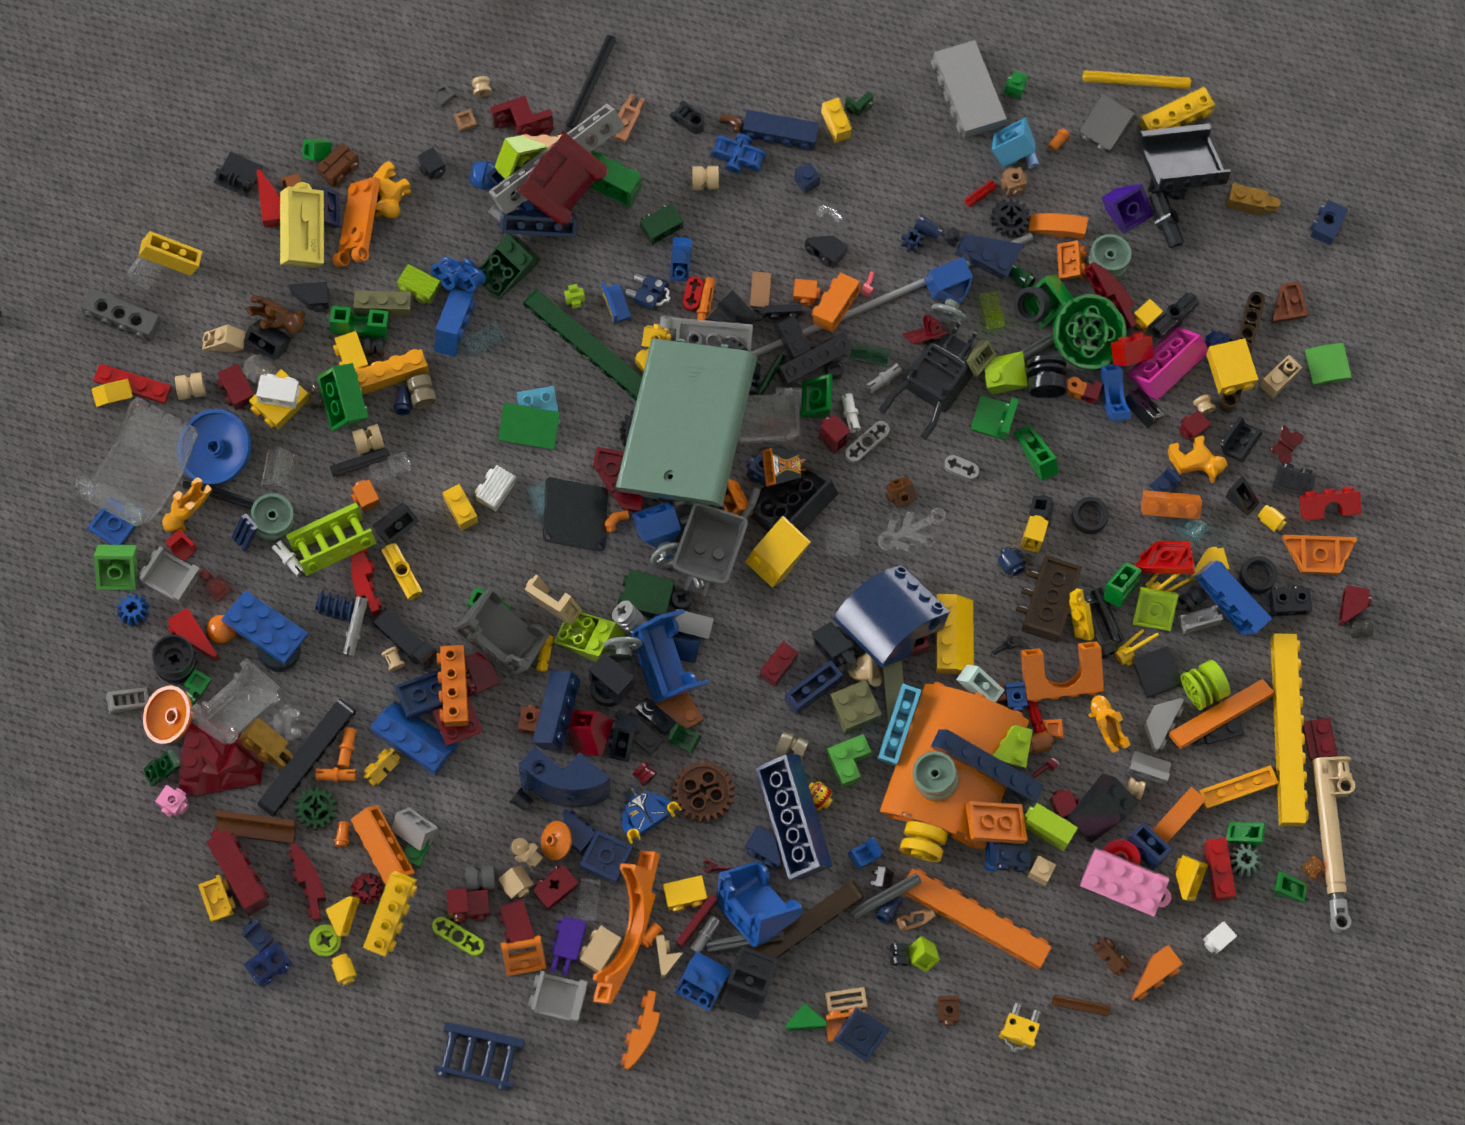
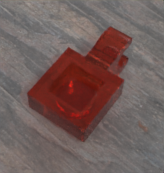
(216, 587)

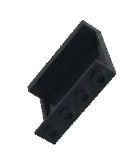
(1182, 157)

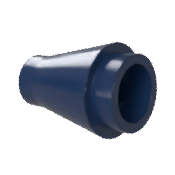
(927, 227)
(402, 402)
(888, 911)

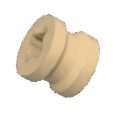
(481, 86)
(1204, 404)
(1136, 788)

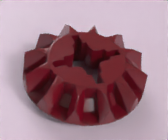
(375, 892)

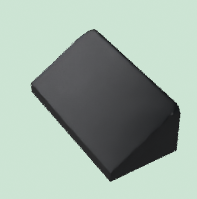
(1143, 407)

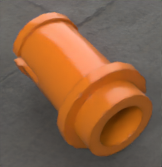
(1059, 139)
(342, 834)
(650, 935)

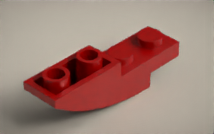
(361, 571)

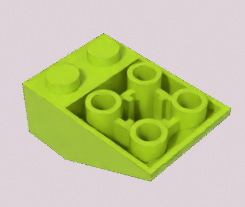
(588, 635)

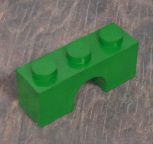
(374, 325)

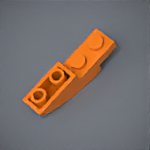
(640, 1039)

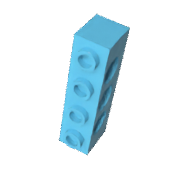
(899, 725)

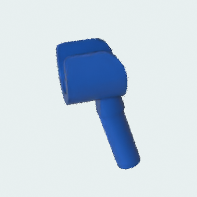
(987, 862)

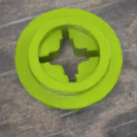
(315, 939)

